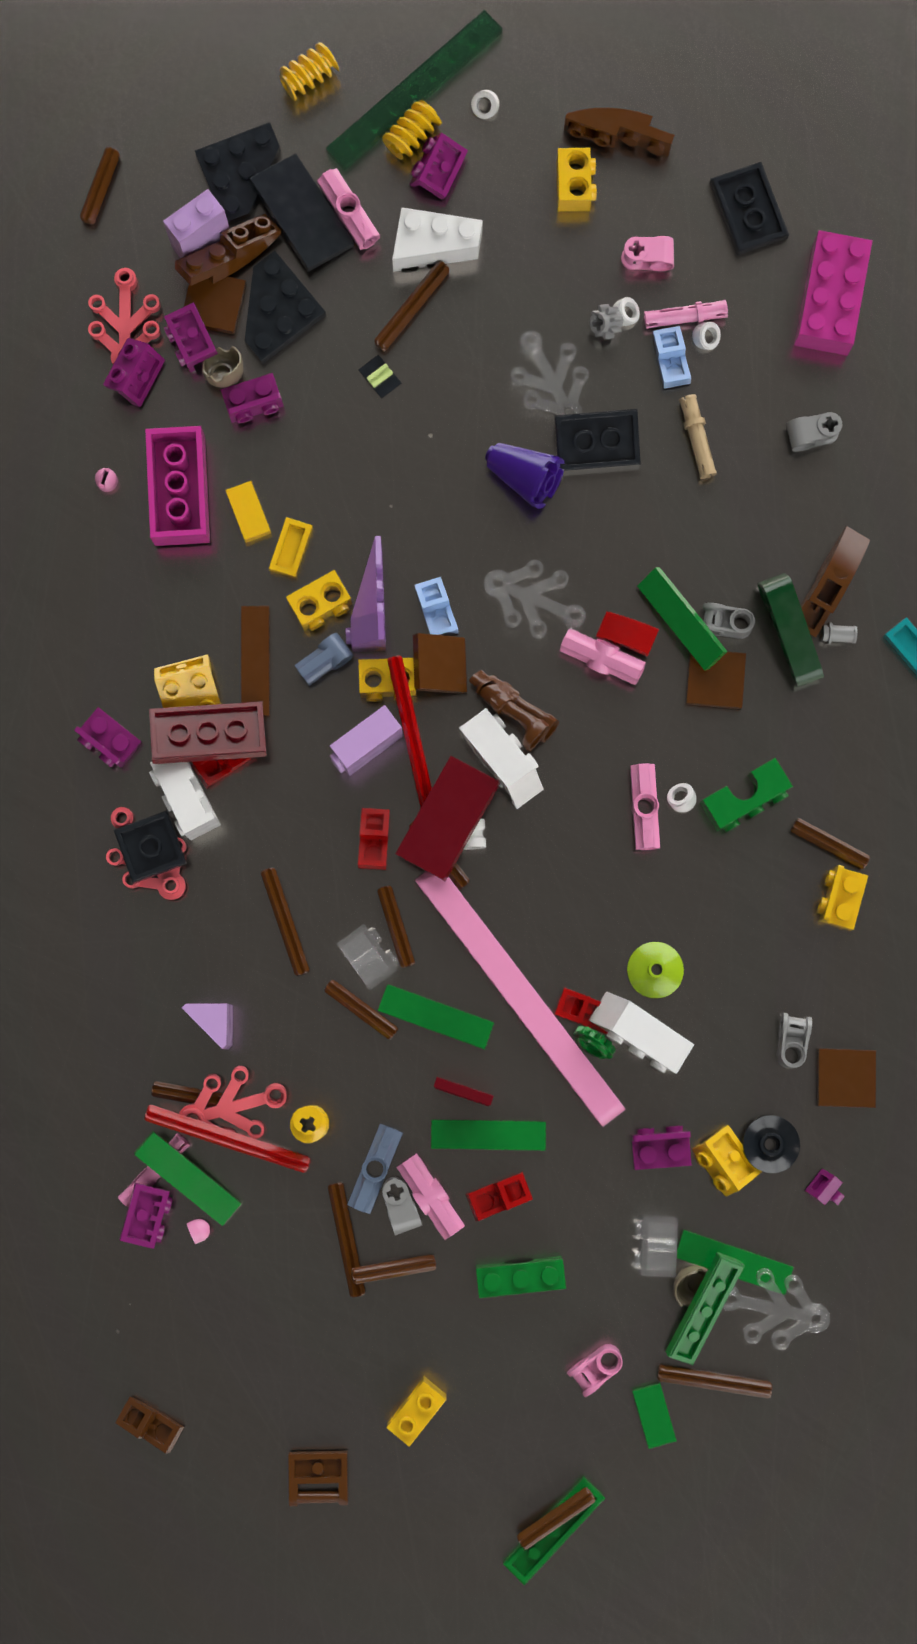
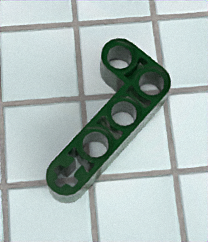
(791, 627)

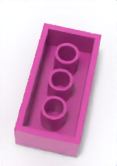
(833, 293)
(177, 485)

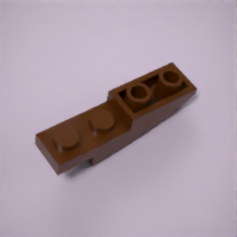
(609, 124)
(233, 251)
(833, 578)

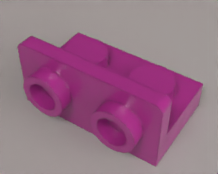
(438, 165)
(190, 336)
(134, 371)
(252, 398)
(109, 738)
(661, 1150)
(144, 1215)

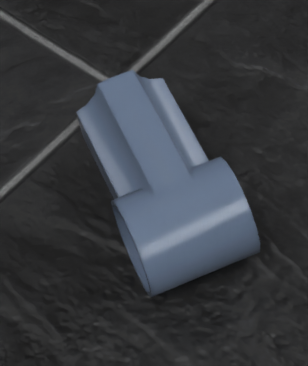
(330, 655)

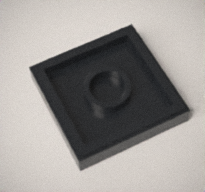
(150, 847)

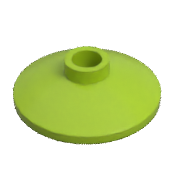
(640, 971)

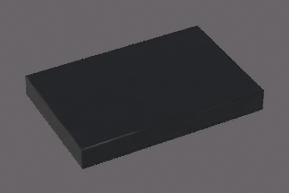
(749, 208)
(598, 439)

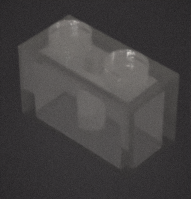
(368, 957)
(657, 1245)

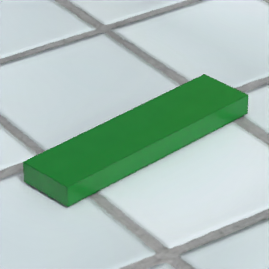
(682, 618)
(435, 1016)
(488, 1134)
(187, 1178)
(702, 1250)
(705, 1308)
(527, 1562)

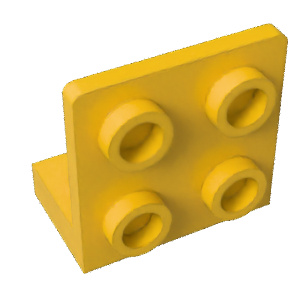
(186, 683)

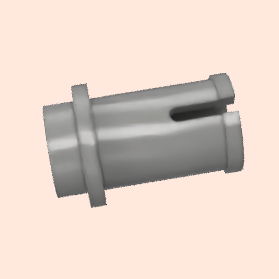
(838, 633)

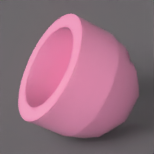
(110, 482)
(199, 1230)

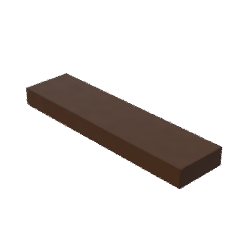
(255, 656)

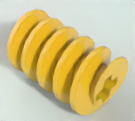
(307, 70)
(410, 128)
(298, 1125)

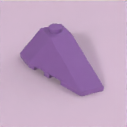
(368, 615)

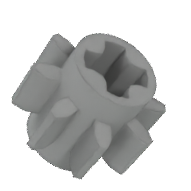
(606, 321)

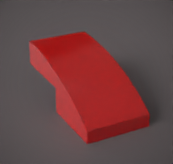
(627, 633)
(215, 770)
(373, 838)
(578, 1008)
(499, 1196)

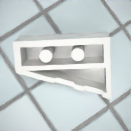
(435, 237)
(503, 756)
(185, 798)
(641, 1032)

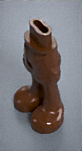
(507, 700)

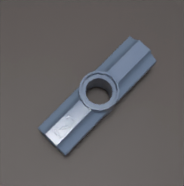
(368, 1186)

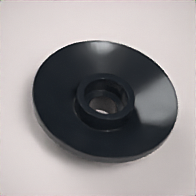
(785, 1141)

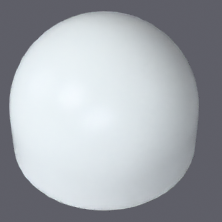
(494, 104)
(629, 302)
(698, 335)
(683, 805)

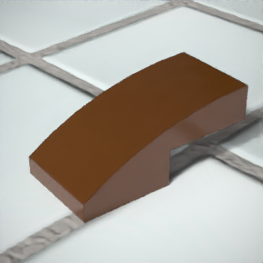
(149, 1424)

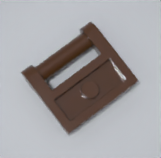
(318, 1468)

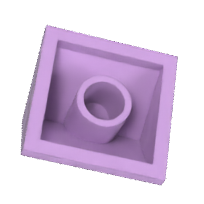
(214, 1020)

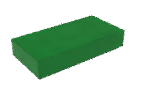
(654, 1415)

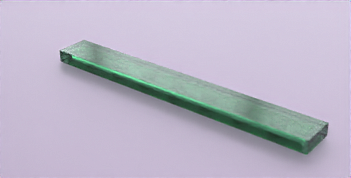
(415, 87)

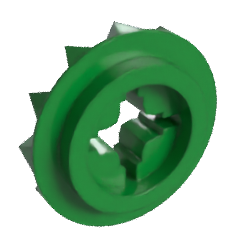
(594, 1042)

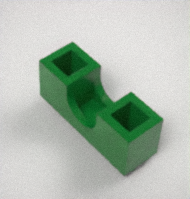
(768, 784)
(520, 1278)

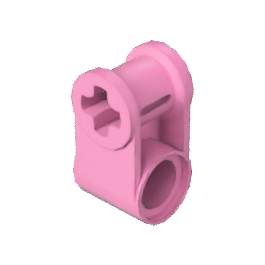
(650, 252)
(595, 1370)

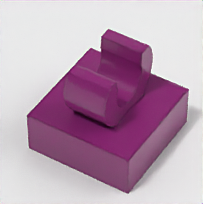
(825, 1188)

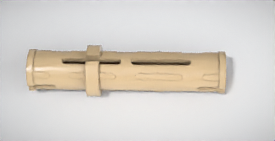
(695, 425)

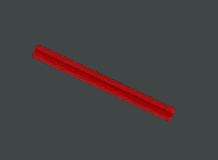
(410, 727)
(227, 1138)

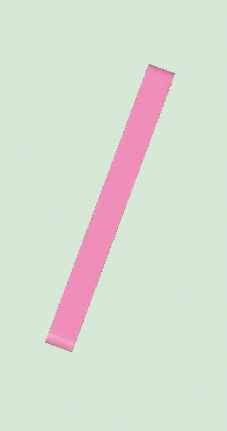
(522, 997)

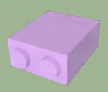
(196, 224)
(365, 741)

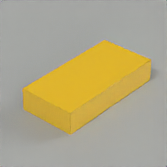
(248, 511)
(291, 548)

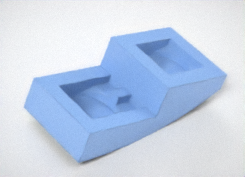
(671, 357)
(436, 607)

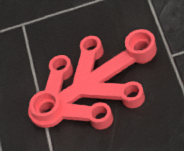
(124, 323)
(152, 883)
(227, 1107)

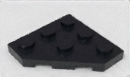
(232, 163)
(277, 308)

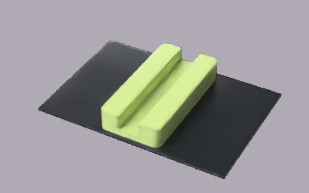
(379, 376)

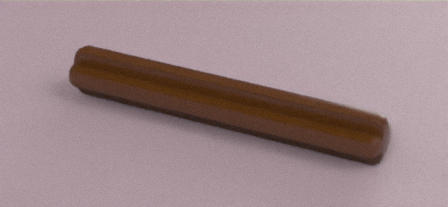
(411, 305)
(285, 921)
(345, 1236)
(714, 1381)

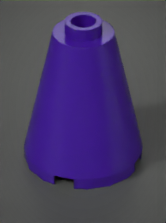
(526, 471)

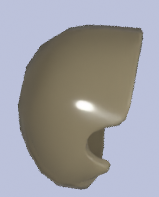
(224, 368)
(687, 1283)

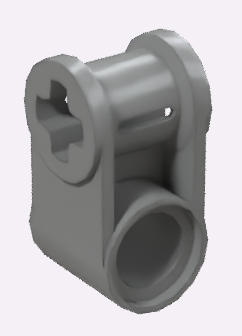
(809, 431)
(725, 618)
(793, 1038)
(401, 1210)

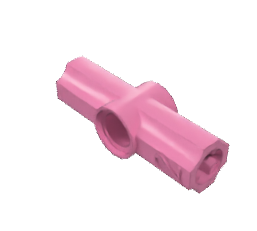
(341, 196)
(602, 656)
(644, 788)
(430, 1196)

